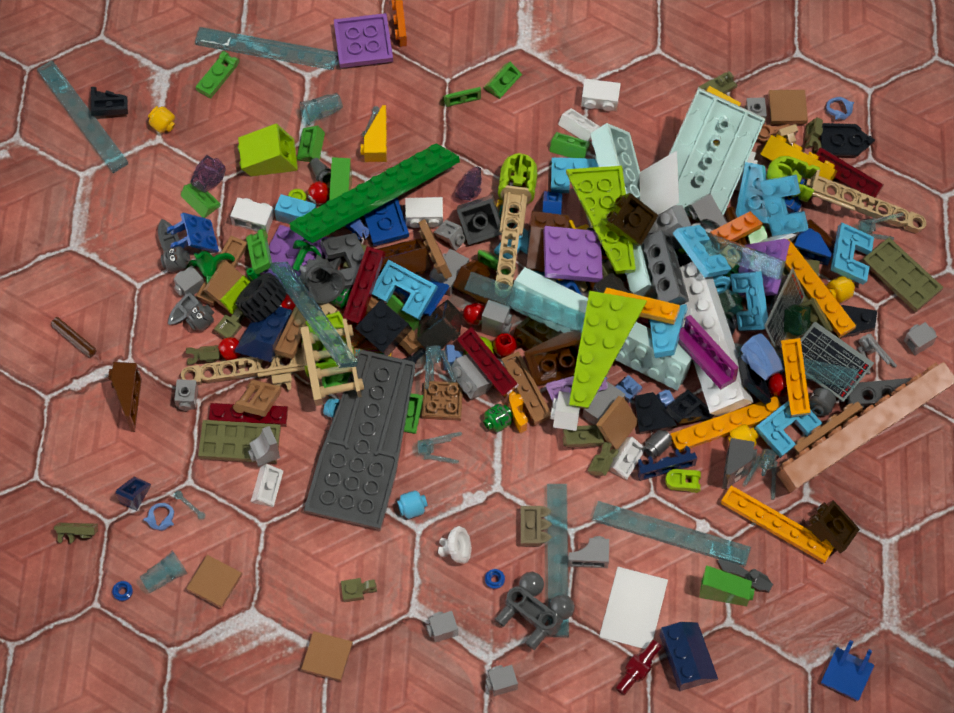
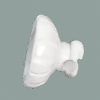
(456, 545)

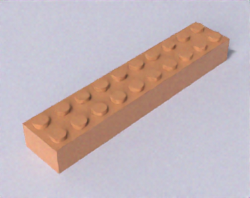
(866, 427)

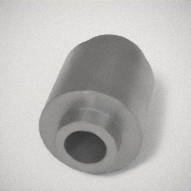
(657, 443)

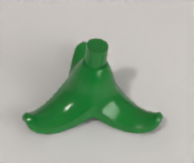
(208, 263)

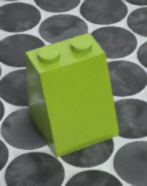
(267, 151)

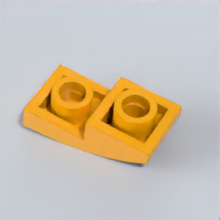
(516, 408)

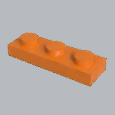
(400, 33)
(738, 227)

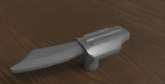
(759, 580)

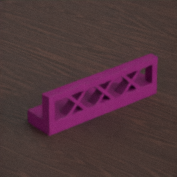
(707, 353)

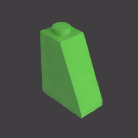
(340, 176)
(725, 587)

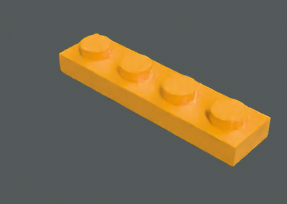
(654, 308)
(795, 377)

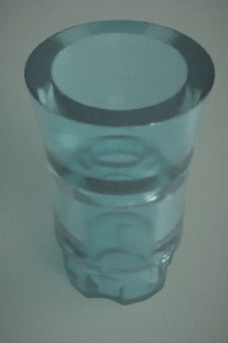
(320, 107)
(163, 572)

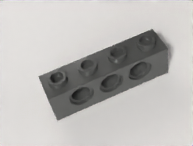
(662, 244)
(874, 391)

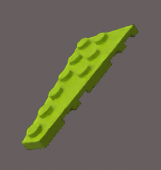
(597, 192)
(604, 332)

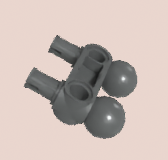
(533, 610)

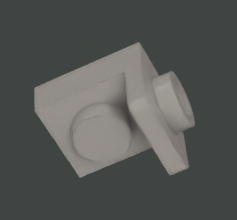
(451, 233)

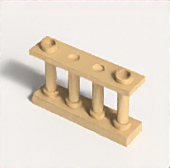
(316, 374)

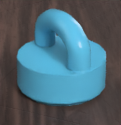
(331, 407)

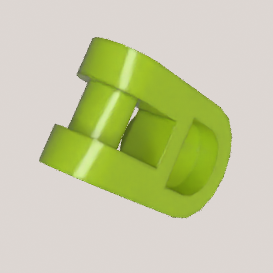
(676, 480)

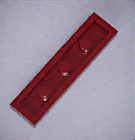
(851, 175)
(364, 284)
(487, 362)
(225, 412)

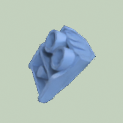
(762, 357)

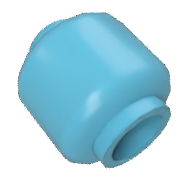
(412, 504)

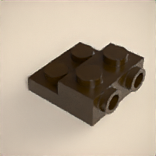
(631, 219)
(532, 333)
(833, 525)

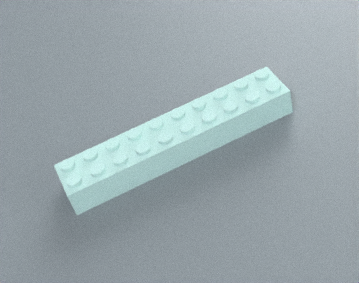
(616, 148)
(638, 347)

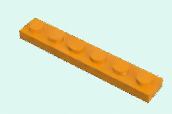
(815, 288)
(722, 425)
(777, 524)

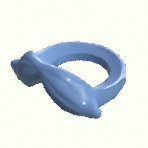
(838, 114)
(165, 523)

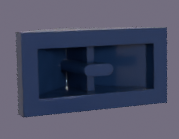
(132, 492)

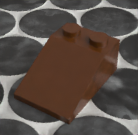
(535, 244)
(554, 358)
(127, 385)

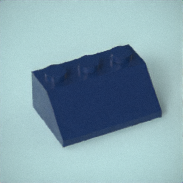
(263, 336)
(687, 655)

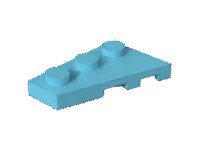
(750, 192)
(666, 335)

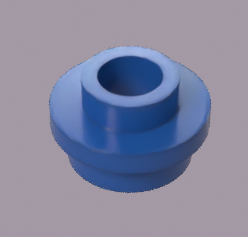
(494, 573)
(118, 587)

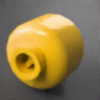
(161, 119)
(841, 288)
(744, 433)

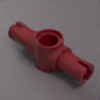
(638, 667)

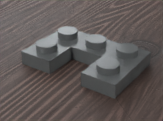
(351, 249)

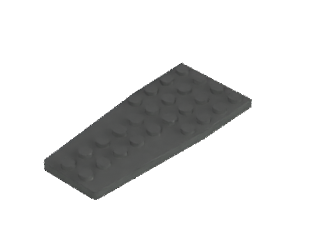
(364, 444)

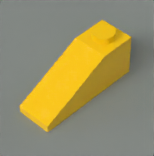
(375, 139)

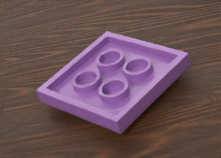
(363, 40)
(282, 248)
(775, 248)
(572, 254)

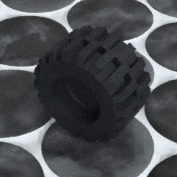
(261, 297)

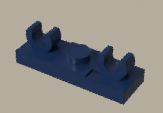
(666, 464)

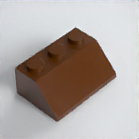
(409, 255)
(476, 267)

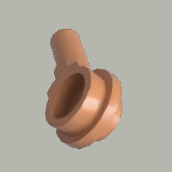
(768, 130)

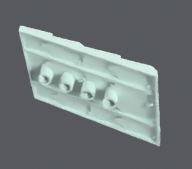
(712, 166)

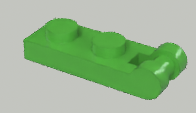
(217, 75)
(259, 251)

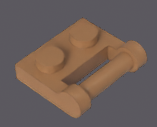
(261, 402)

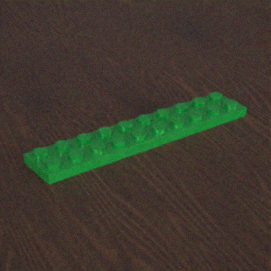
(374, 193)

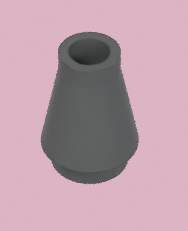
(320, 170)

